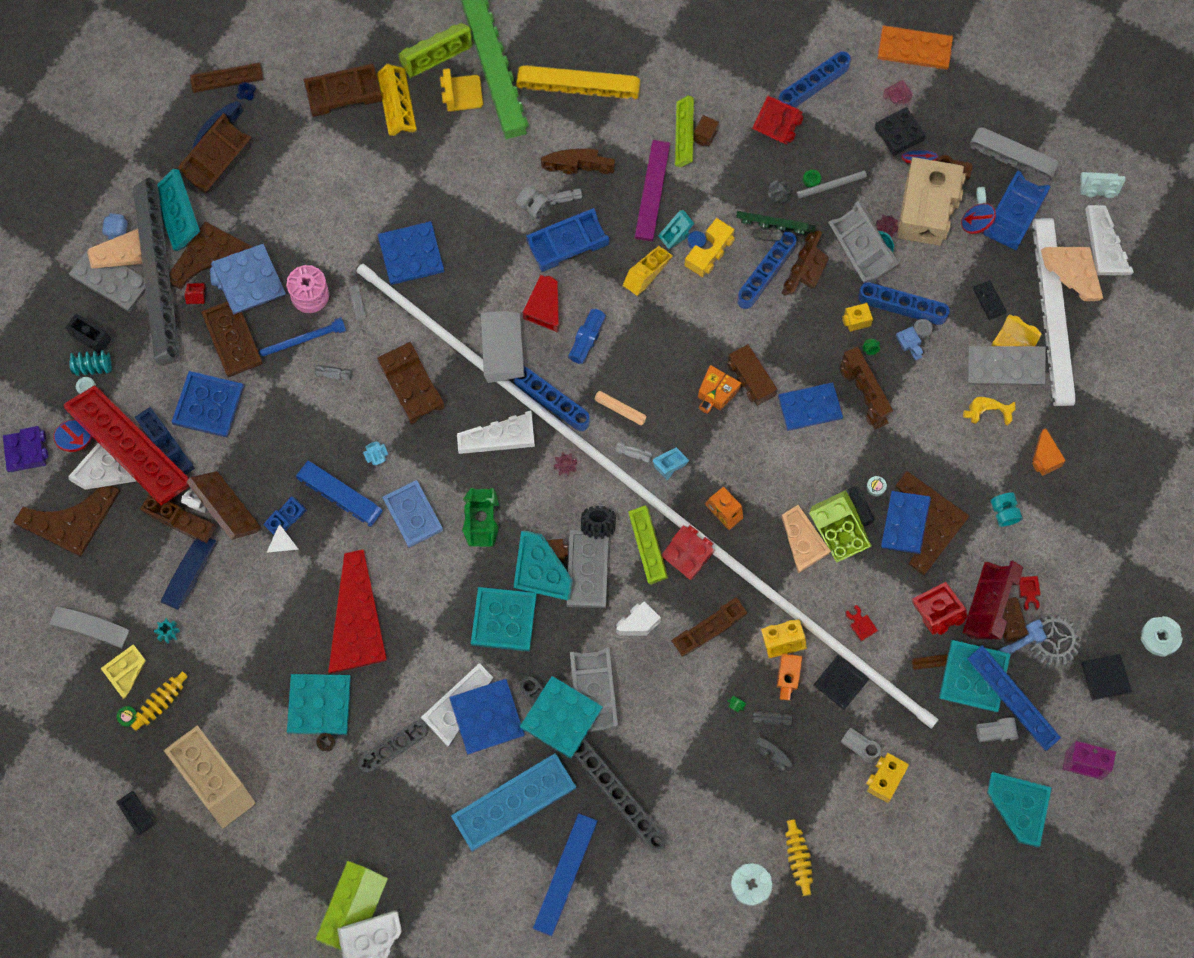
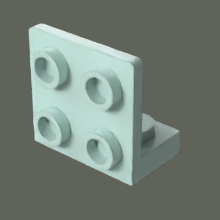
(1101, 184)

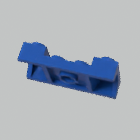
(1016, 211)
(567, 239)

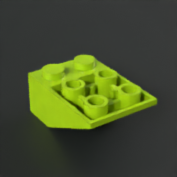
(840, 526)

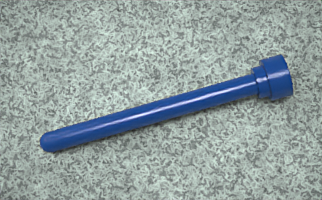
(337, 326)

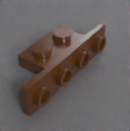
(808, 265)

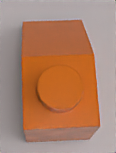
(1047, 455)

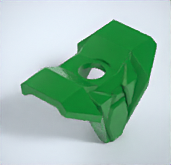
(476, 532)

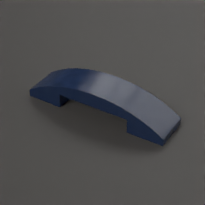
(231, 111)

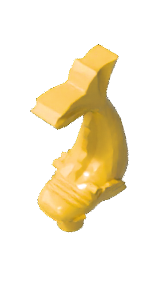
(981, 404)

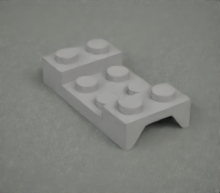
(863, 243)
(594, 680)

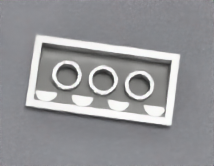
(502, 346)

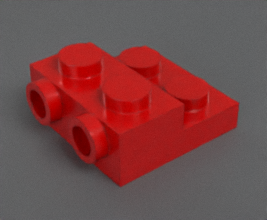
(778, 120)
(688, 551)
(940, 609)

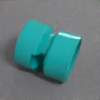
(1007, 516)

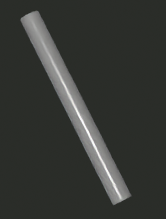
(832, 184)

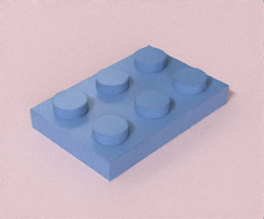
(412, 514)

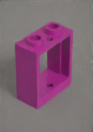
(1081, 760)

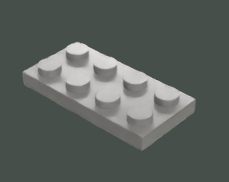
(114, 283)
(1006, 365)
(588, 570)

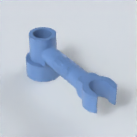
(1036, 634)

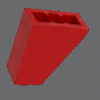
(543, 304)

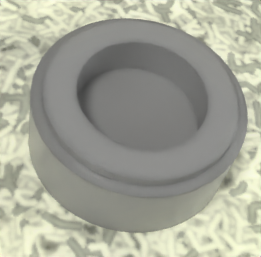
(923, 328)

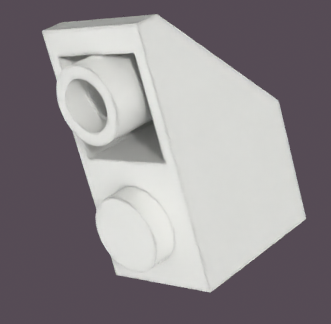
(639, 622)

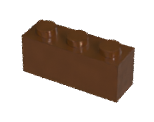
(751, 375)

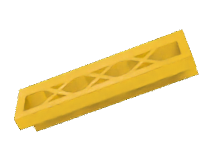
(392, 97)

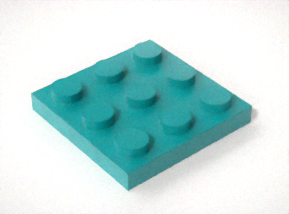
(503, 619)
(964, 684)
(318, 704)
(561, 717)

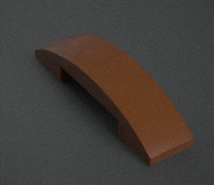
(710, 627)

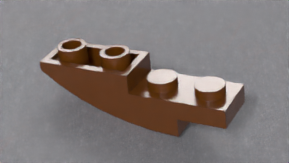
(571, 159)
(178, 519)

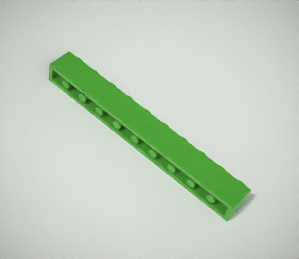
(495, 68)

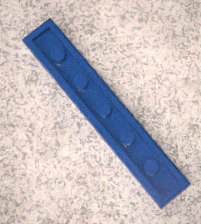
(1013, 698)
(565, 875)

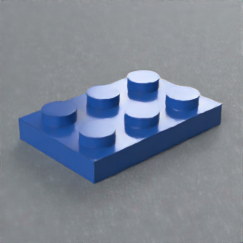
(810, 406)
(906, 522)

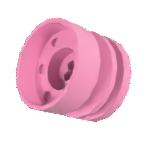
(309, 298)

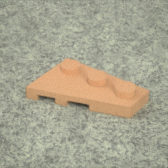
(117, 252)
(803, 539)

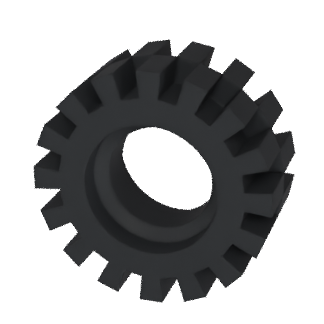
(598, 522)

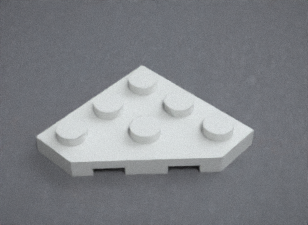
(99, 470)
(370, 937)

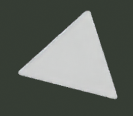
(281, 542)

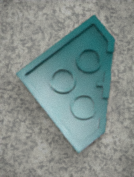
(540, 569)
(1021, 806)

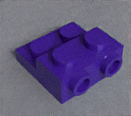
(25, 449)

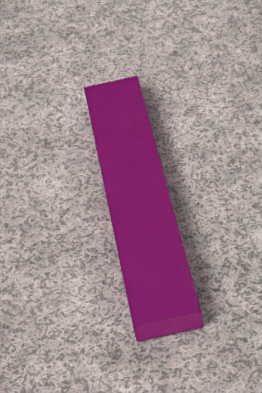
(652, 190)

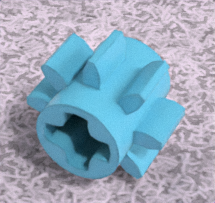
(375, 453)

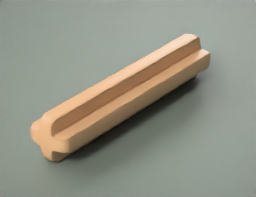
(620, 408)

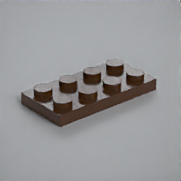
(231, 339)
(223, 505)

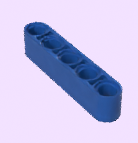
(820, 76)
(765, 278)
(911, 300)
(554, 406)
(339, 492)

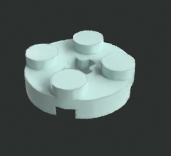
(1172, 635)
(740, 888)

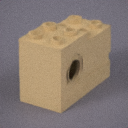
(929, 200)
(210, 776)

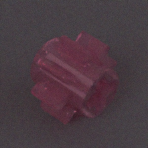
(888, 225)
(568, 459)

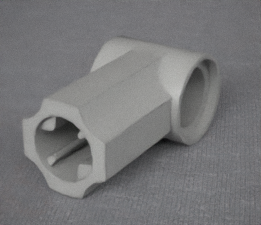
(998, 730)
(859, 744)

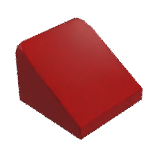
(195, 293)

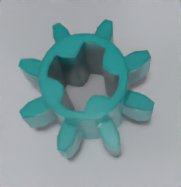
(171, 634)

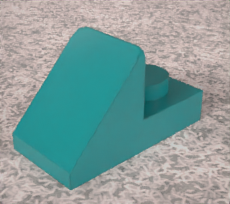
(676, 230)

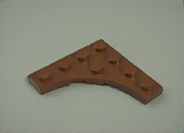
(204, 248)
(942, 522)
(73, 526)

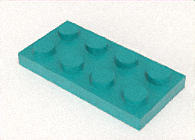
(177, 210)

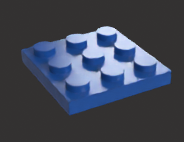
(410, 253)
(207, 404)
(486, 716)

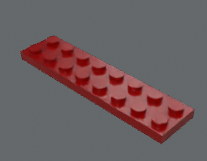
(127, 444)

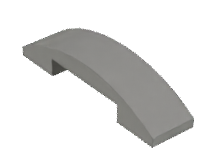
(89, 626)

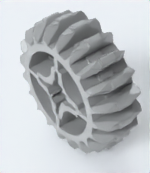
(1069, 636)

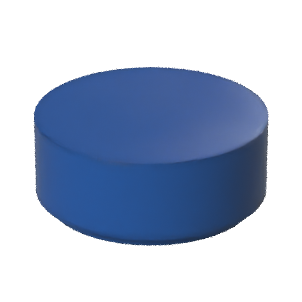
(696, 238)

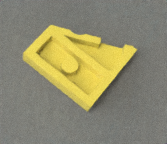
(124, 670)

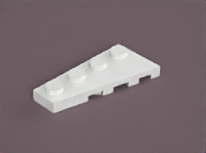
(1105, 245)
(508, 434)
(441, 715)

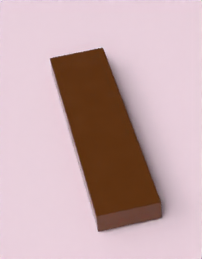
(226, 77)

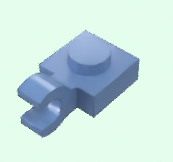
(910, 341)

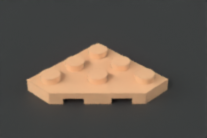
(1075, 270)

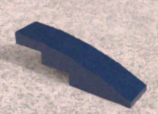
(163, 440)
(187, 573)

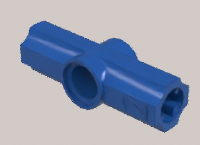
(586, 336)

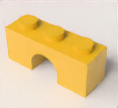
(702, 260)

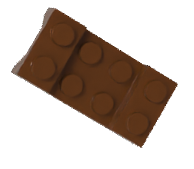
(342, 89)
(213, 154)
(855, 367)
(410, 382)

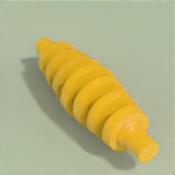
(159, 701)
(799, 857)

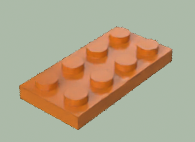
(915, 47)

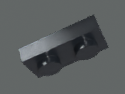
(989, 300)

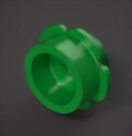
(871, 346)
(736, 704)

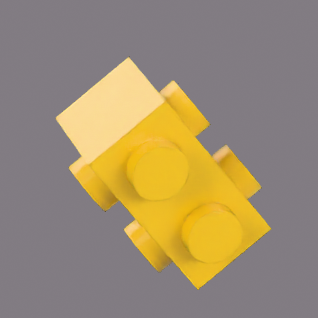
(783, 638)
(887, 777)

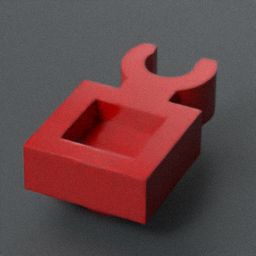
(1029, 589)
(862, 626)

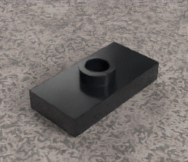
(135, 813)

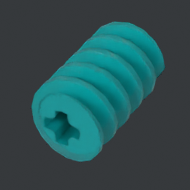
(90, 363)

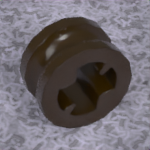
(320, 745)

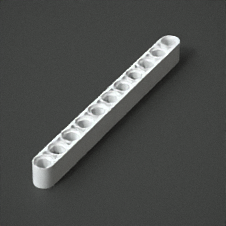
(1054, 317)

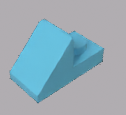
(670, 462)

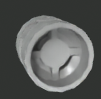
(531, 200)

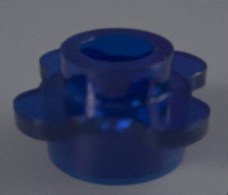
(246, 87)

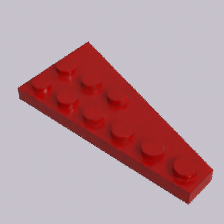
(357, 628)

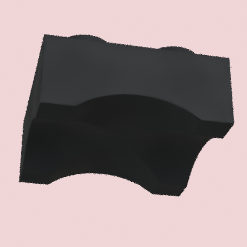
(900, 131)

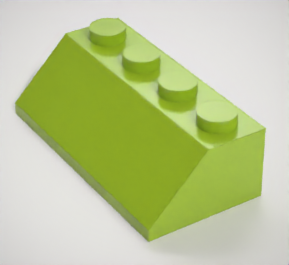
(436, 49)
(351, 903)

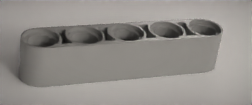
(1014, 153)

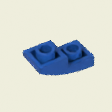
(286, 516)

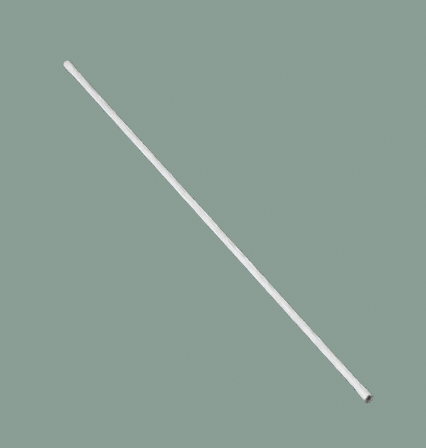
(921, 713)

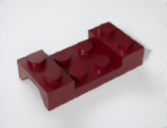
(990, 600)

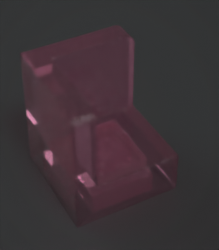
(898, 92)

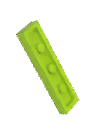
(684, 131)
(648, 544)

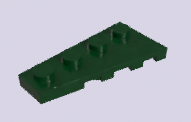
(782, 224)

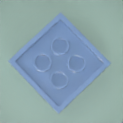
(248, 278)

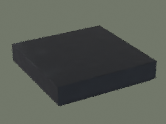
(1106, 677)
(841, 682)

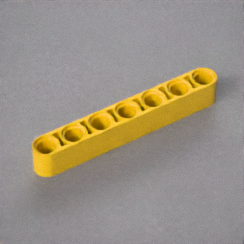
(578, 81)

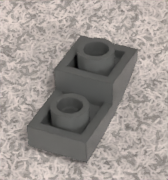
(779, 759)

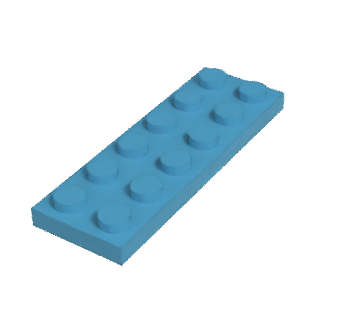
(513, 802)

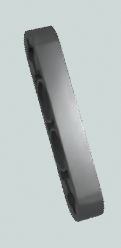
(391, 745)

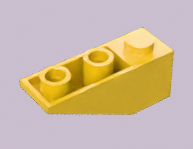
(646, 270)

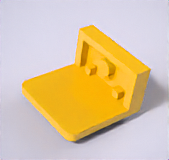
(461, 92)
(1017, 333)

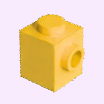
(857, 317)

